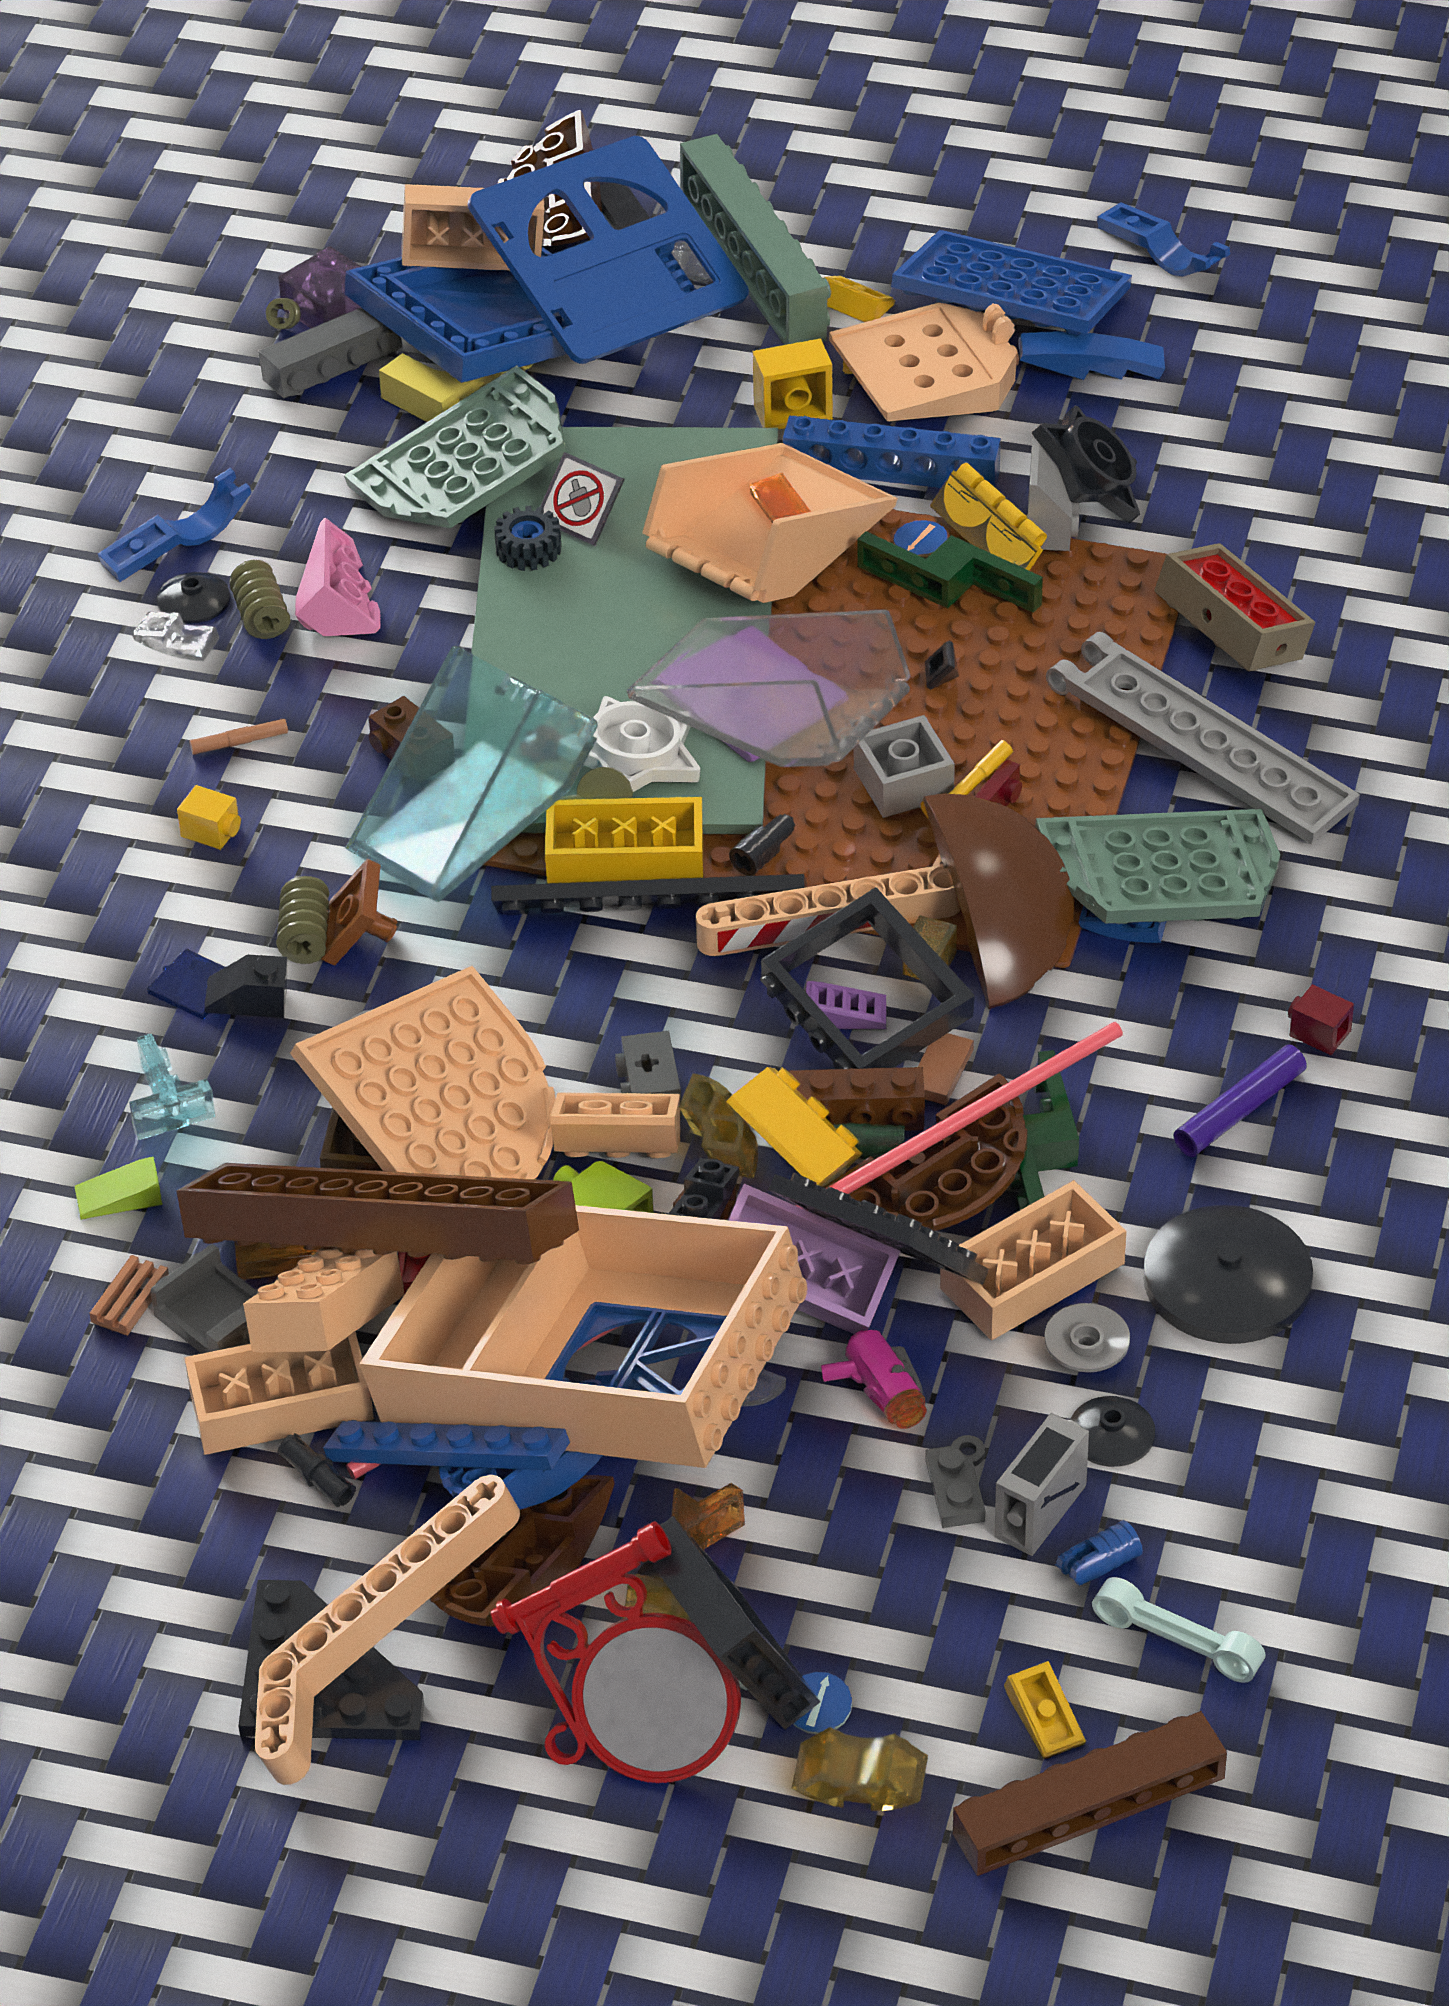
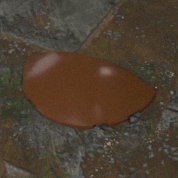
(561, 141)
(1006, 889)
(958, 1172)
(536, 1551)

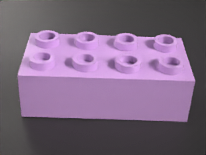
(840, 1265)

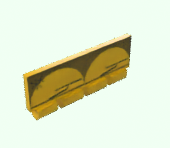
(987, 518)

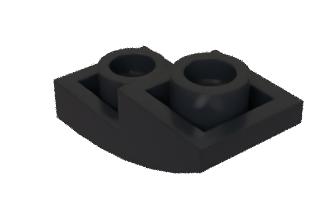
(706, 1189)

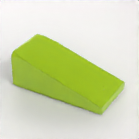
(120, 1190)

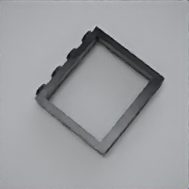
(915, 952)
(733, 1628)

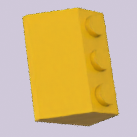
(795, 1126)

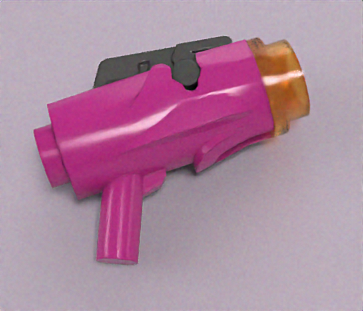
(886, 1374)

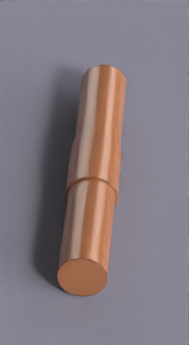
(238, 736)

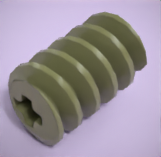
(259, 599)
(303, 919)

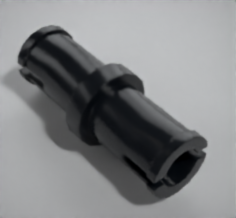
(316, 1470)

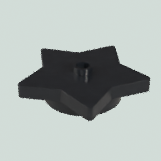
(1092, 462)

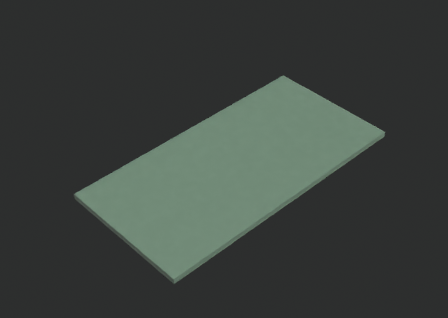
(617, 607)

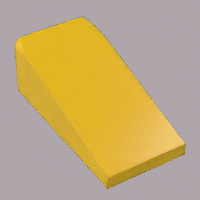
(1044, 1710)

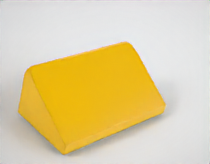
(857, 299)

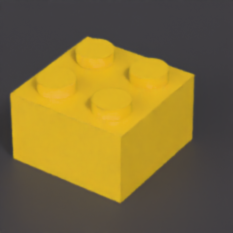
(792, 382)

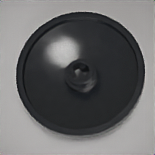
(1228, 1274)

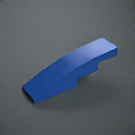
(1091, 351)

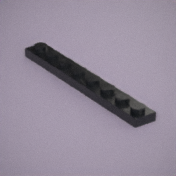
(633, 893)

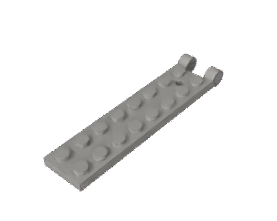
(1205, 738)

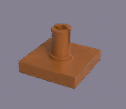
(354, 912)

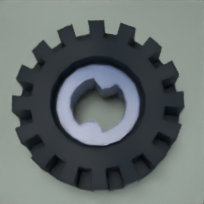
(513, 540)

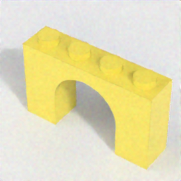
(424, 389)

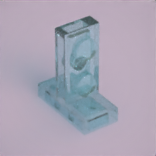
(171, 1104)

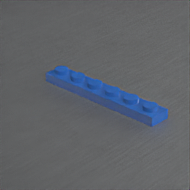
(447, 1445)

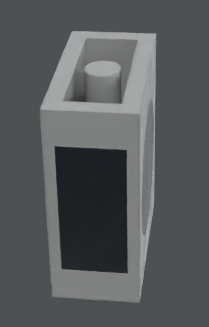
(1041, 1484)

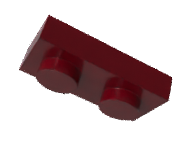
(1003, 785)

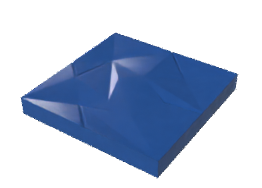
(457, 317)

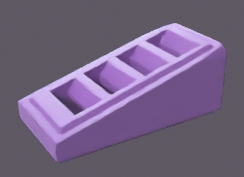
(831, 997)

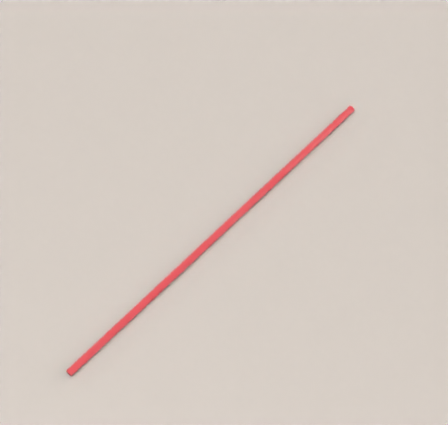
(934, 1134)

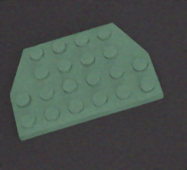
(465, 454)
(1167, 863)

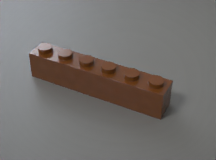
(1088, 1792)

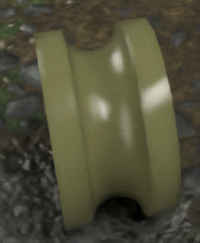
(278, 322)

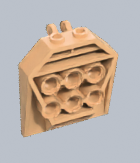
(954, 357)

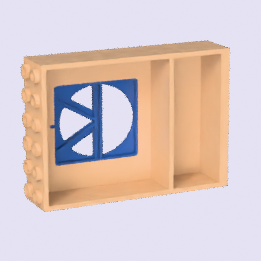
(497, 1335)

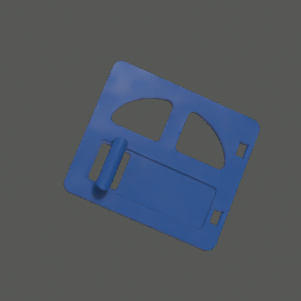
(622, 280)

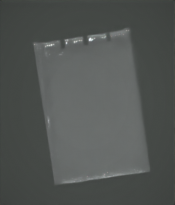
(782, 683)

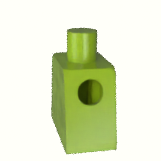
(607, 1188)

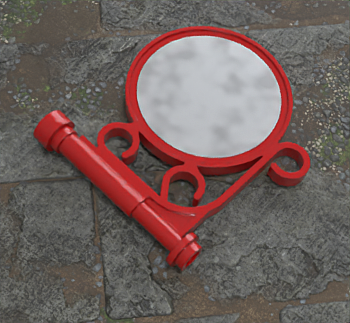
(646, 1687)

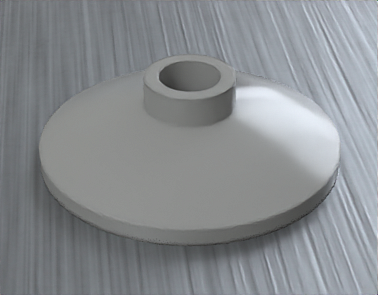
(1087, 1337)

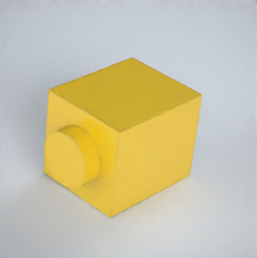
(208, 817)

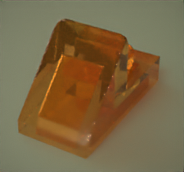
(712, 1516)

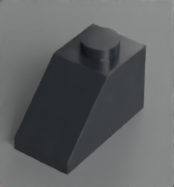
(249, 987)

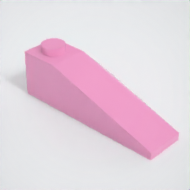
(333, 590)

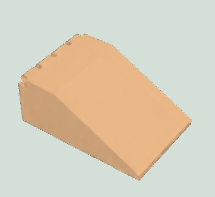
(717, 529)

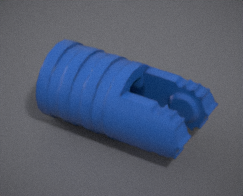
(1100, 1553)

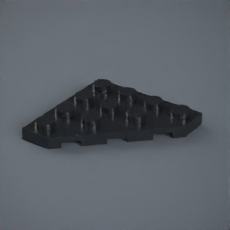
(361, 1703)

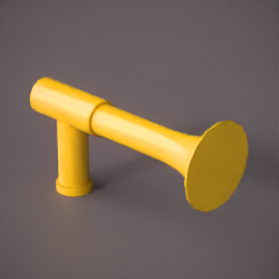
(983, 770)

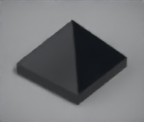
(941, 666)

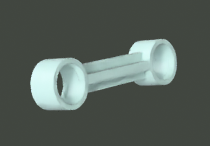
(1234, 1654)

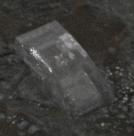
(170, 636)

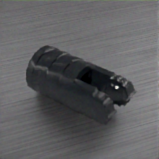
(761, 845)

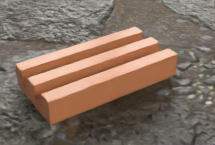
(122, 1293)

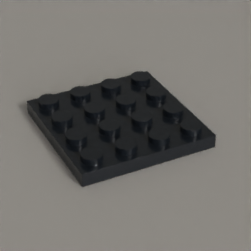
(876, 1223)

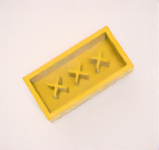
(624, 839)

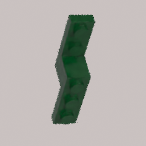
(949, 571)
(1050, 1140)

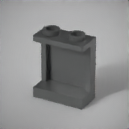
(204, 1302)

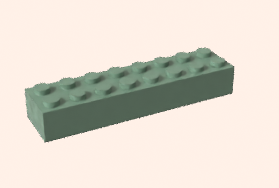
(760, 247)

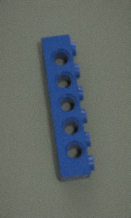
(893, 452)

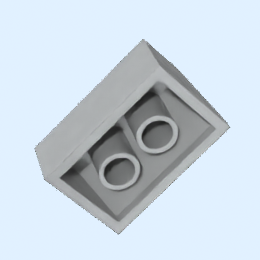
(1049, 501)

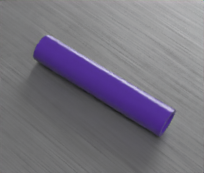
(1239, 1100)

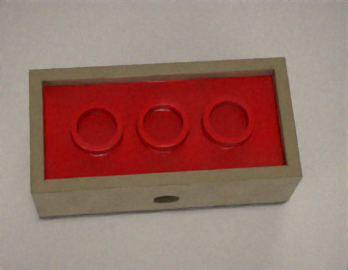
(1234, 607)

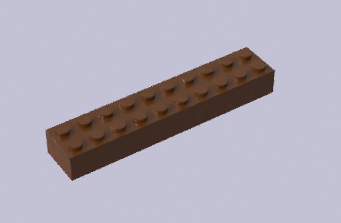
(379, 1211)

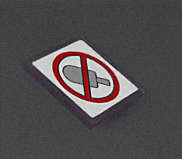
(581, 497)

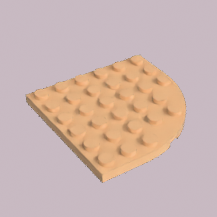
(438, 1082)

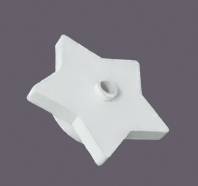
(641, 744)

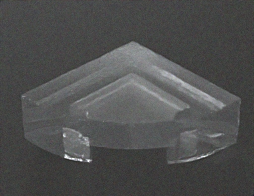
(766, 1389)

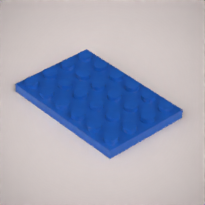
(1018, 280)

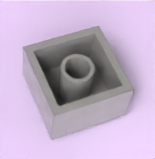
(903, 765)

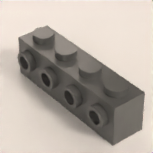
(326, 352)

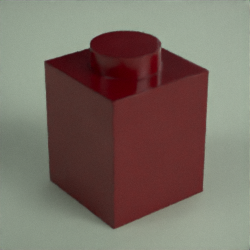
(1320, 1019)

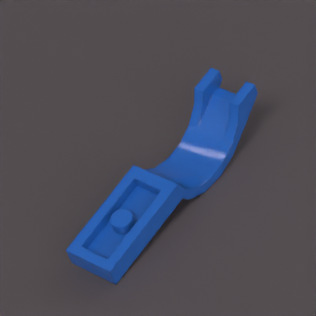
(1158, 239)
(162, 535)

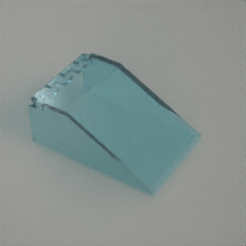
(470, 775)

